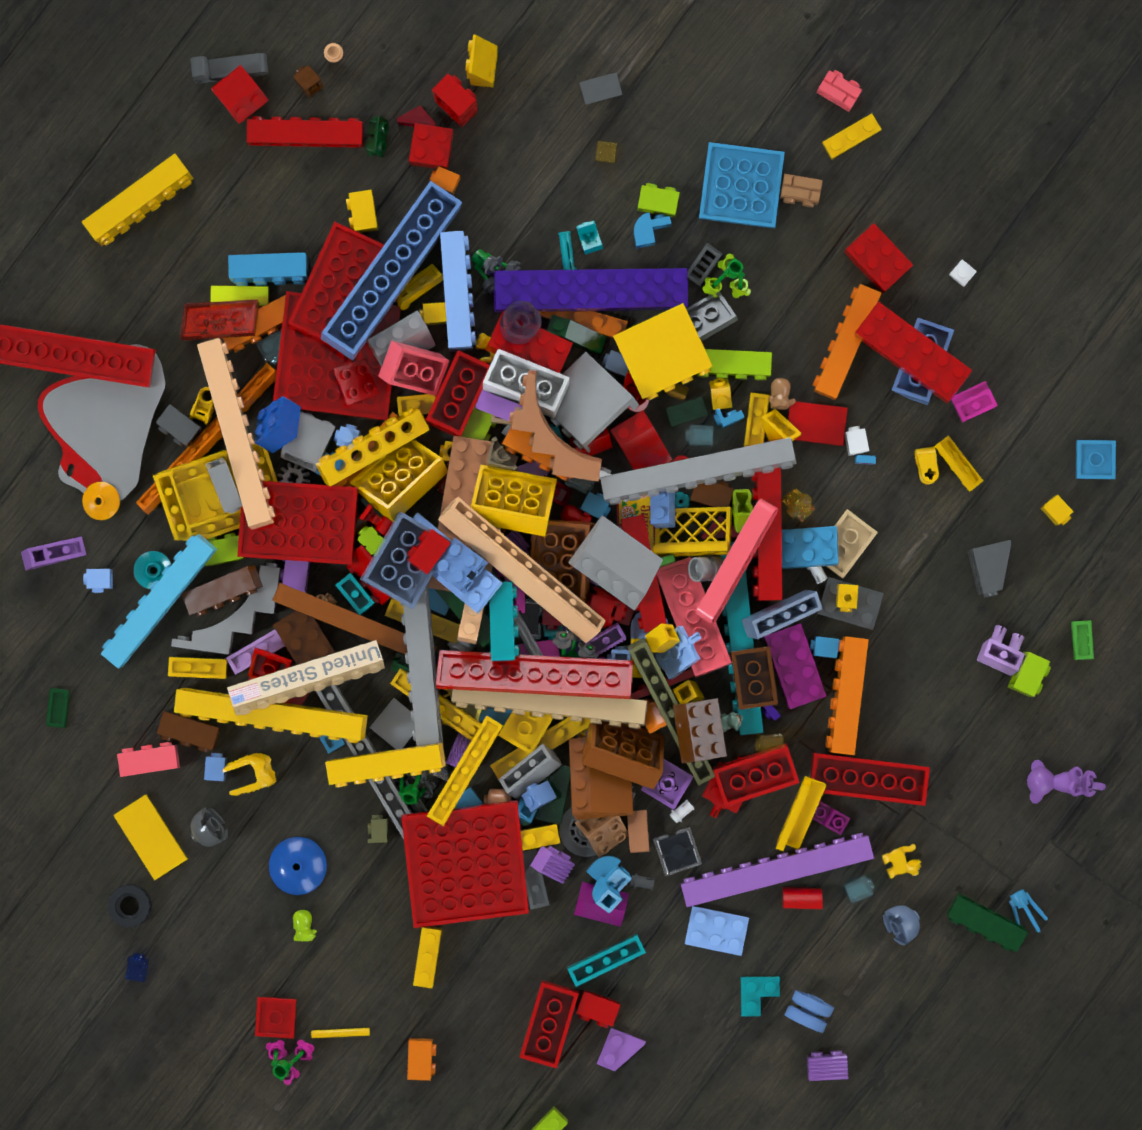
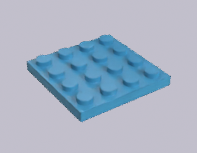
(741, 185)

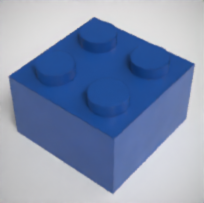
(277, 424)

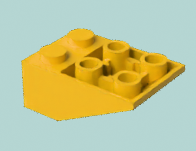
(481, 62)

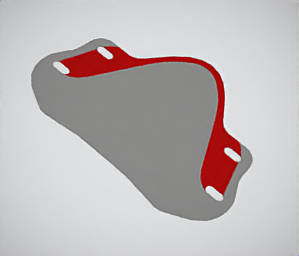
(101, 427)

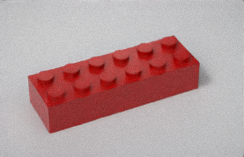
(913, 352)
(871, 778)

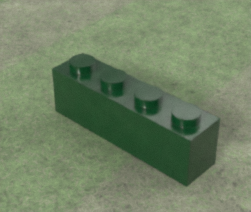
(986, 922)

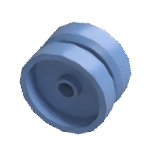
(810, 1009)

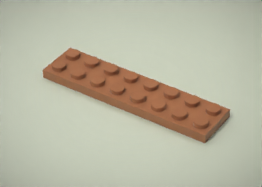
(461, 480)

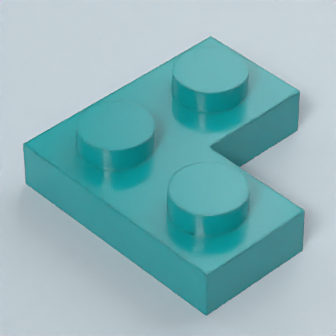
(753, 989)

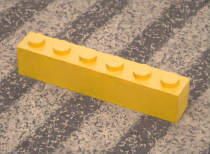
(385, 763)

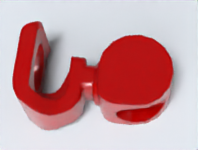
(381, 524)

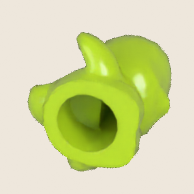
(302, 924)

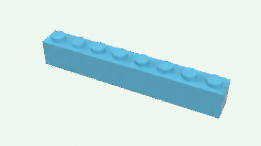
(158, 601)

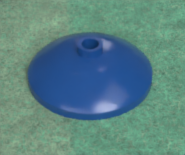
(311, 862)

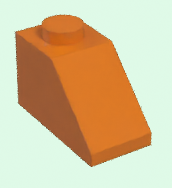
(654, 718)

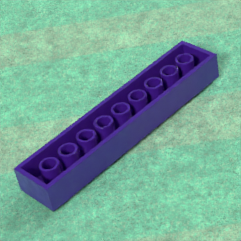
(592, 289)

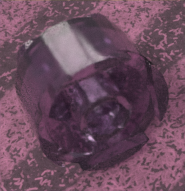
(529, 318)

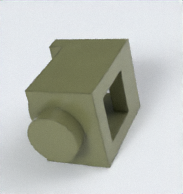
(378, 829)

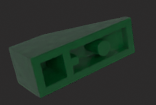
(577, 334)

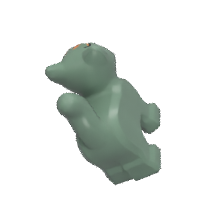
(732, 720)

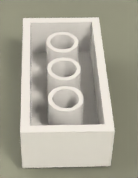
(506, 381)

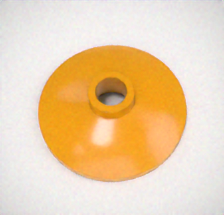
(109, 497)

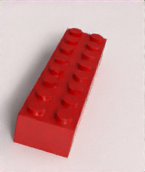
(769, 553)

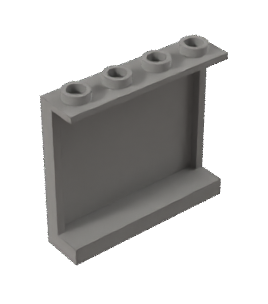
(590, 401)

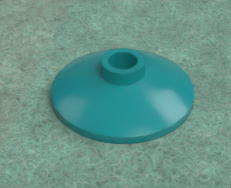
(143, 567)

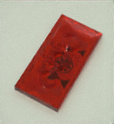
(219, 319)

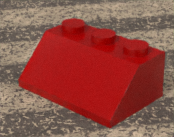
(360, 562)

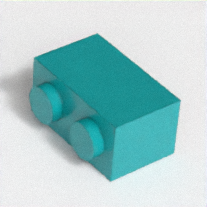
(355, 594)

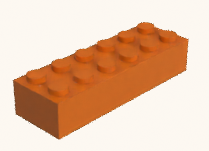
(848, 695)

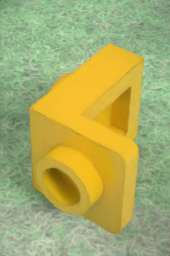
(720, 394)

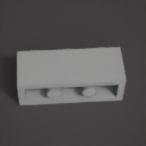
(530, 771)

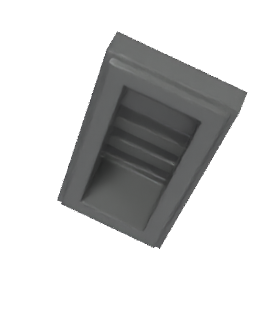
(712, 250)

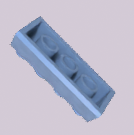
(904, 383)

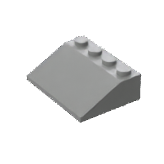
(616, 562)

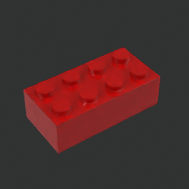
(544, 349)
(458, 394)
(756, 775)
(549, 1024)

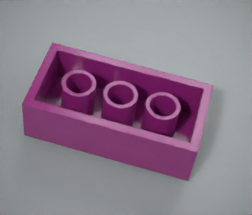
(794, 666)

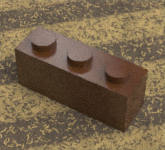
(188, 731)

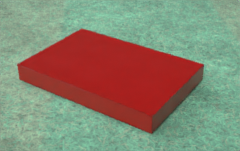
(818, 423)

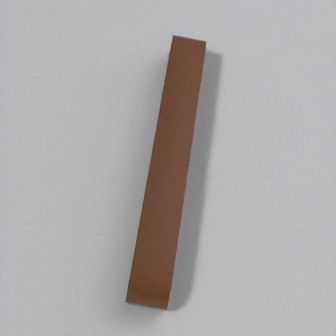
(340, 617)

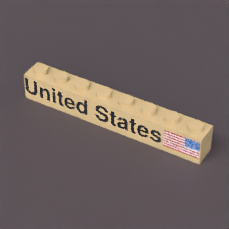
(306, 678)

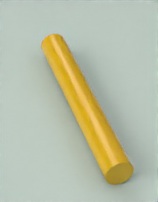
(340, 1032)

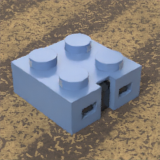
(459, 565)

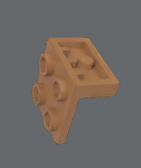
(603, 833)

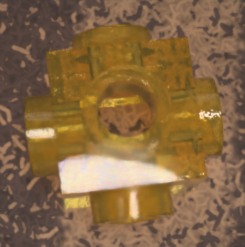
(798, 505)

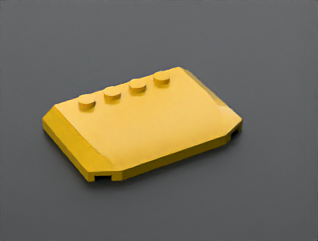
(192, 499)

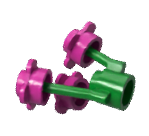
(284, 1069)

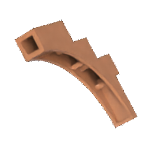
(530, 418)

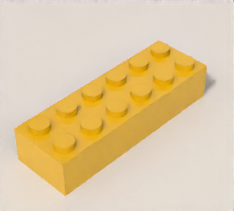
(137, 200)

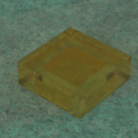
(606, 152)

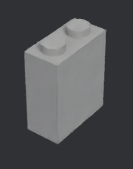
(310, 442)
(224, 485)

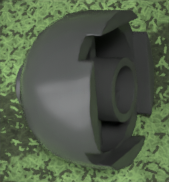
(207, 828)

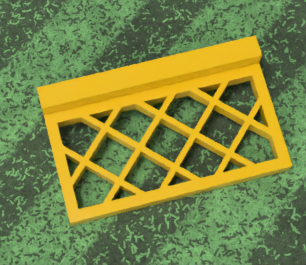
(696, 548)

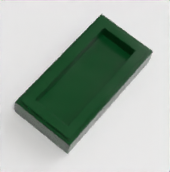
(58, 708)

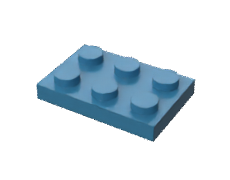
(810, 547)

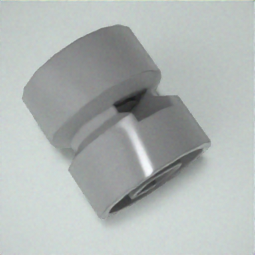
(704, 568)

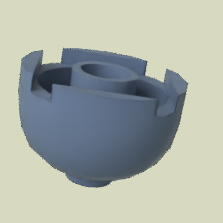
(903, 923)

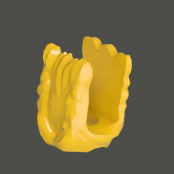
(263, 772)

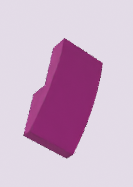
(830, 818)

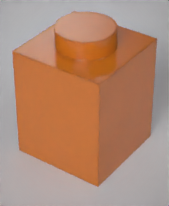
(445, 179)

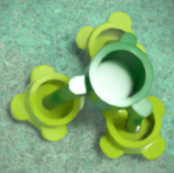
(732, 269)

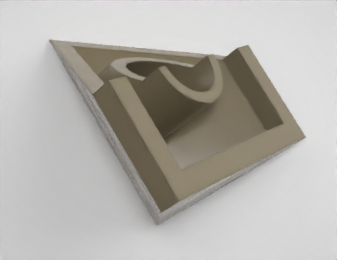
(499, 458)

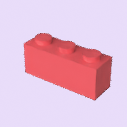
(148, 759)

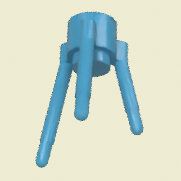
(1020, 900)

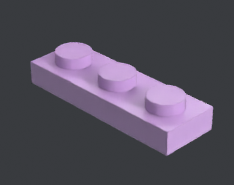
(242, 659)

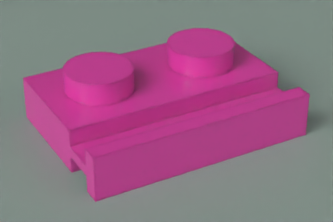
(974, 401)

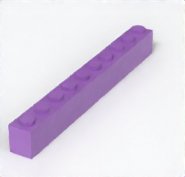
(776, 870)

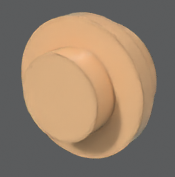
(333, 52)

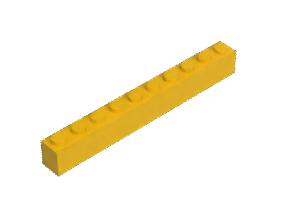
(277, 715)

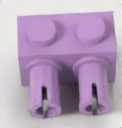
(999, 656)

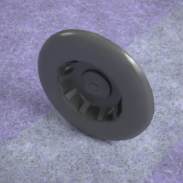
(568, 839)

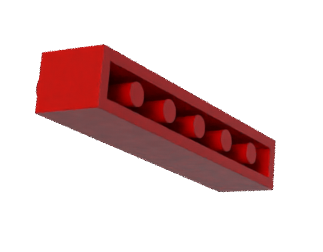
(305, 132)
(651, 605)

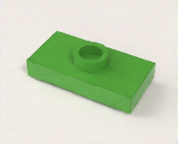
(1082, 640)

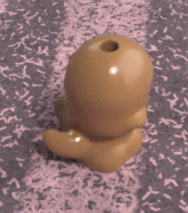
(779, 394)

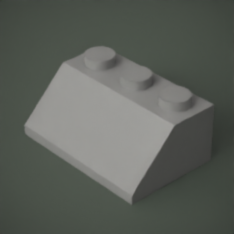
(408, 331)

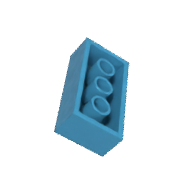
(269, 268)

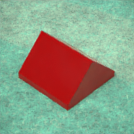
(266, 662)

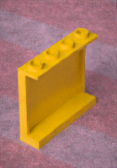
(663, 352)

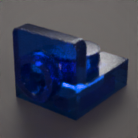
(137, 967)

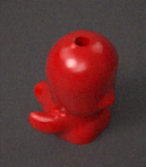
(572, 513)

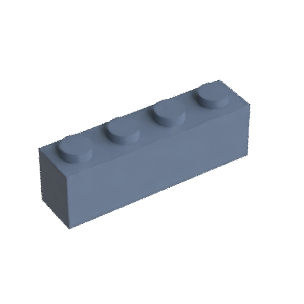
(781, 614)

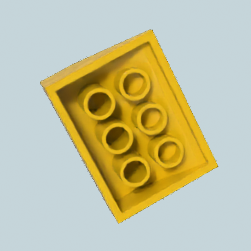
(400, 478)
(514, 499)

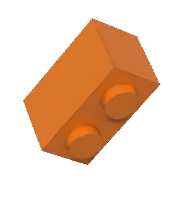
(420, 1059)

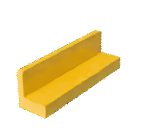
(801, 813)

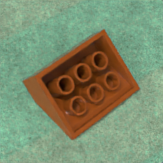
(558, 548)
(625, 752)
(594, 791)

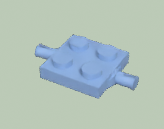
(680, 655)

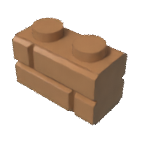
(800, 190)

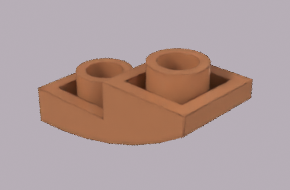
(638, 832)

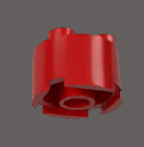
(603, 603)

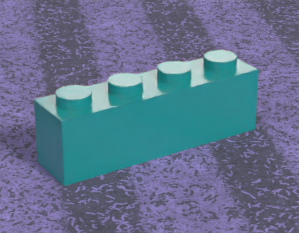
(502, 623)
(606, 960)

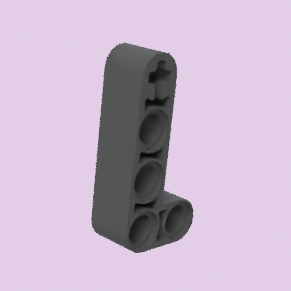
(216, 69)

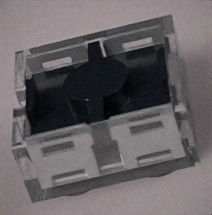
(677, 851)

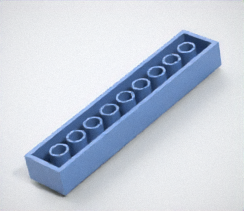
(391, 270)

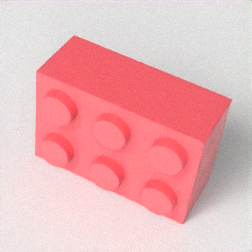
(413, 368)

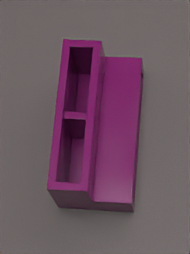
(589, 909)

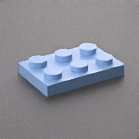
(716, 930)

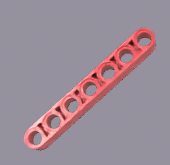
(736, 561)

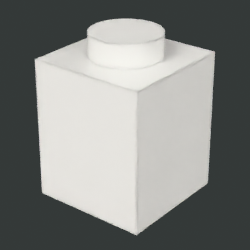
(856, 441)

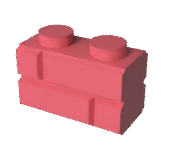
(839, 90)

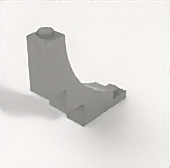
(220, 636)

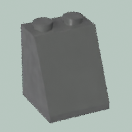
(989, 567)

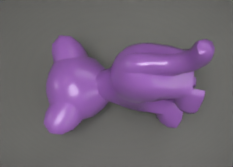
(1074, 782)

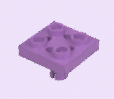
(667, 783)

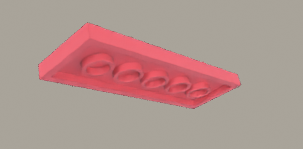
(683, 599)

